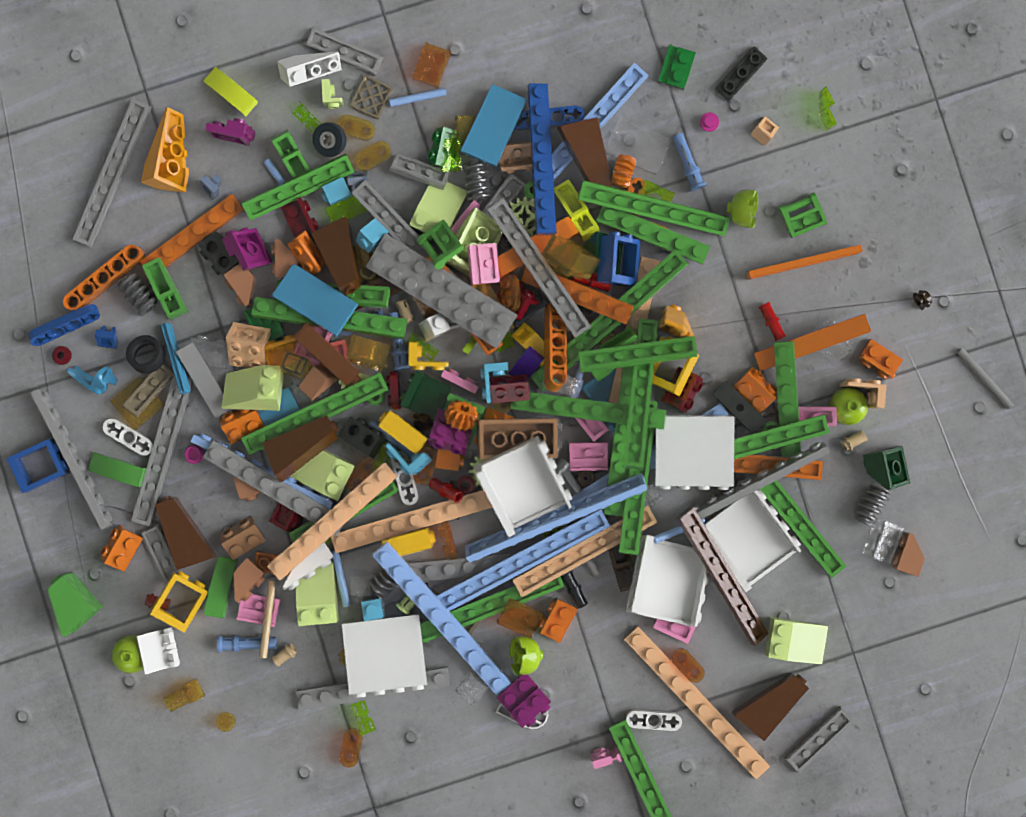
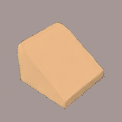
(764, 131)

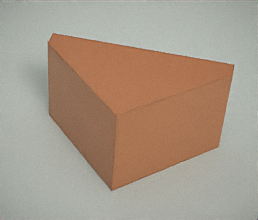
(317, 381)

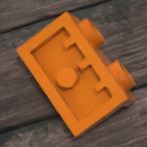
(880, 359)
(557, 620)

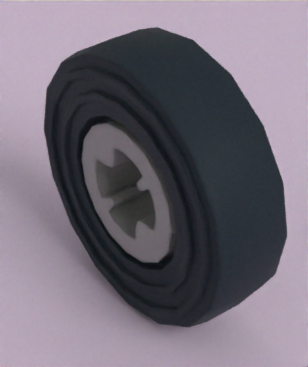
(321, 136)

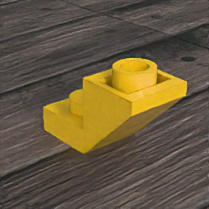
(528, 337)

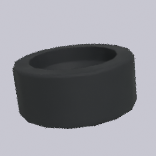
(139, 342)

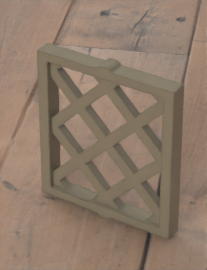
(359, 90)

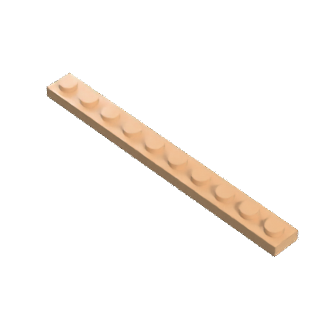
(410, 521)
(696, 702)

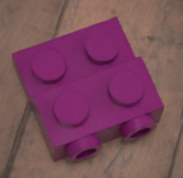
(235, 131)
(247, 247)
(448, 438)
(524, 700)

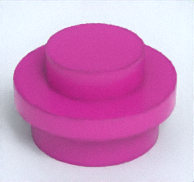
(709, 122)
(194, 454)

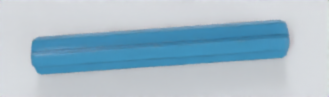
(176, 363)

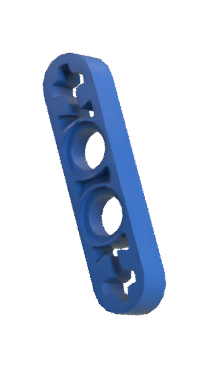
(570, 109)
(45, 332)

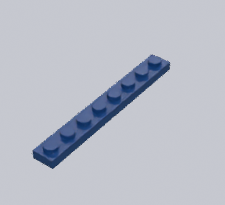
(541, 159)

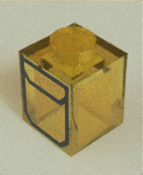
(295, 365)

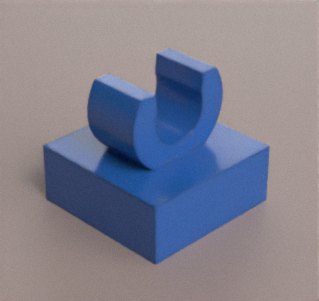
(106, 338)

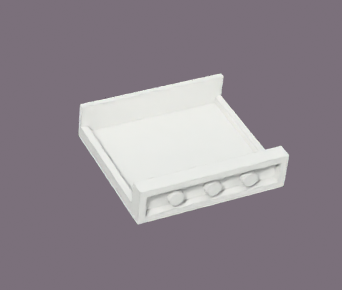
(695, 452)
(522, 484)
(751, 538)
(668, 582)
(384, 655)

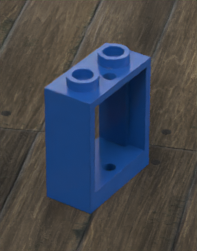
(608, 257)
(21, 474)

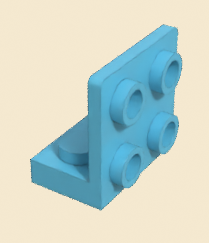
(497, 369)
(419, 461)

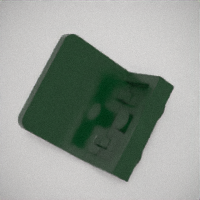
(425, 394)

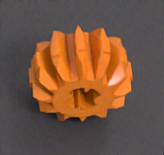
(623, 170)
(461, 415)

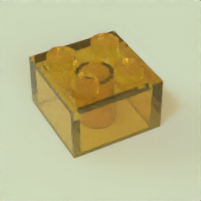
(570, 257)
(370, 352)

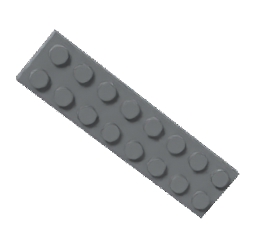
(441, 290)

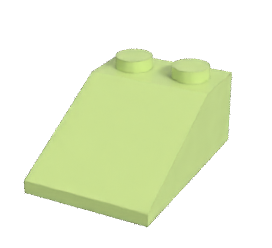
(438, 205)
(475, 230)
(254, 388)
(326, 474)
(317, 598)
(795, 641)

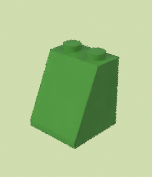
(72, 603)

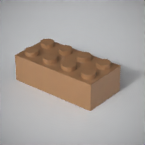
(500, 435)

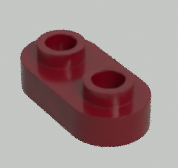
(394, 384)

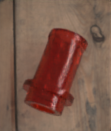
(150, 599)

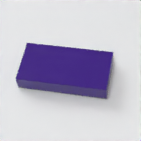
(527, 363)

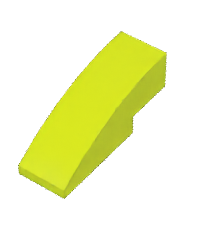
(230, 91)
(576, 210)

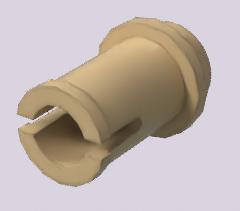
(404, 311)
(853, 441)
(285, 654)

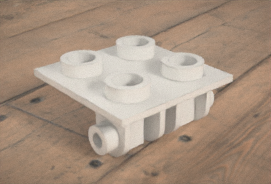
(158, 650)

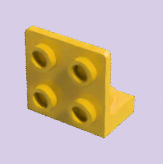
(415, 352)

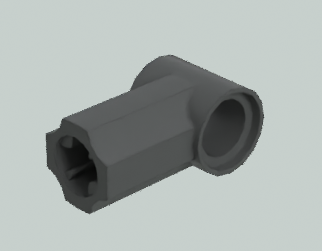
(570, 482)

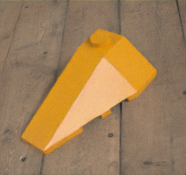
(166, 160)
(675, 322)

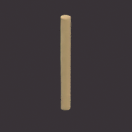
(267, 619)

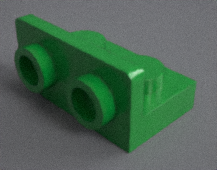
(438, 153)

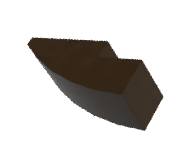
(622, 568)

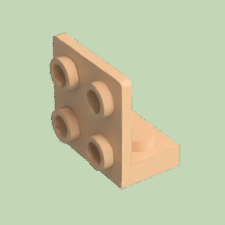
(247, 345)
(876, 394)

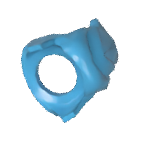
(95, 384)

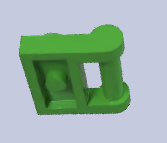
(805, 221)
(446, 241)

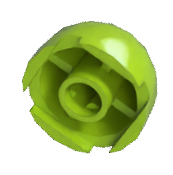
(743, 208)
(850, 405)
(126, 655)
(525, 655)

